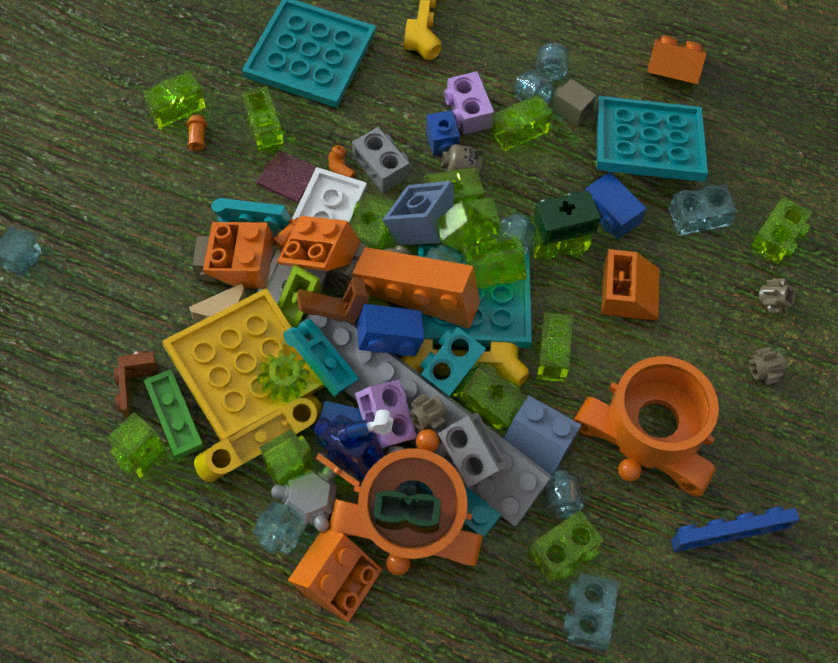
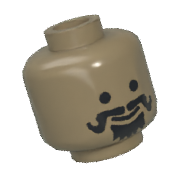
(460, 158)

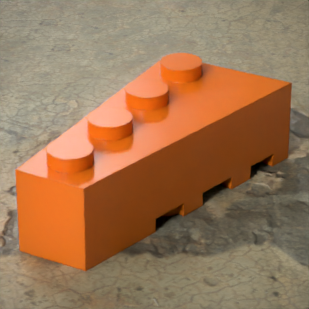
(421, 284)

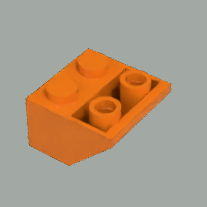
(676, 59)
(320, 244)
(240, 253)
(630, 286)
(335, 574)

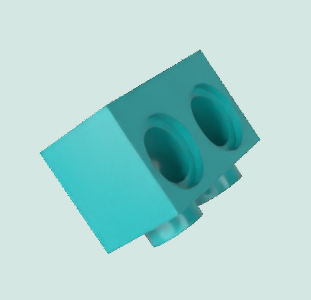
(458, 365)

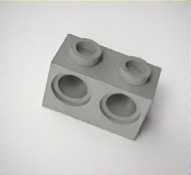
(376, 162)
(479, 445)

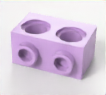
(469, 103)
(371, 400)

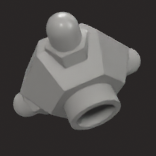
(310, 496)

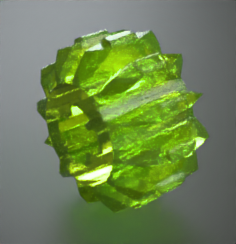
(290, 384)

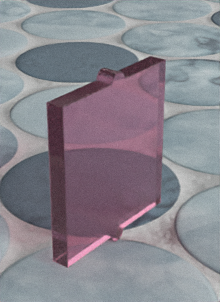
(286, 176)

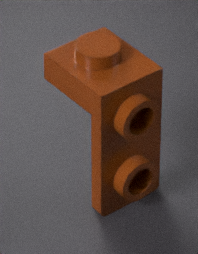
(338, 309)
(132, 366)

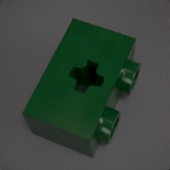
(566, 217)

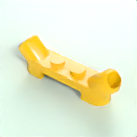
(419, 36)
(501, 356)
(245, 444)

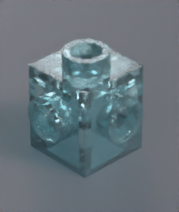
(279, 528)

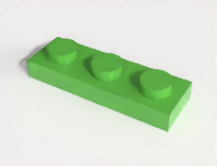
(173, 414)

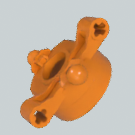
(682, 391)
(405, 543)

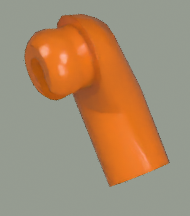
(337, 162)

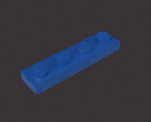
(745, 526)

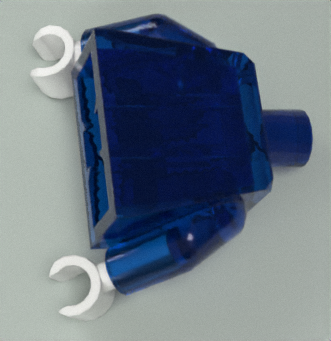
(353, 442)

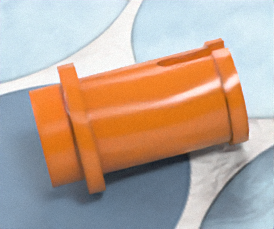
(196, 126)
(281, 239)

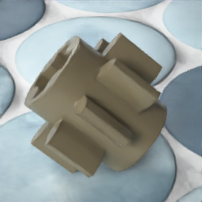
(777, 295)
(767, 365)
(428, 412)

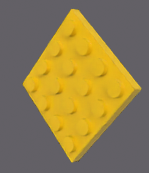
(223, 358)

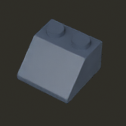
(416, 211)
(542, 434)

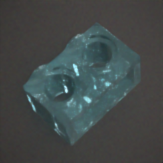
(702, 213)
(598, 613)

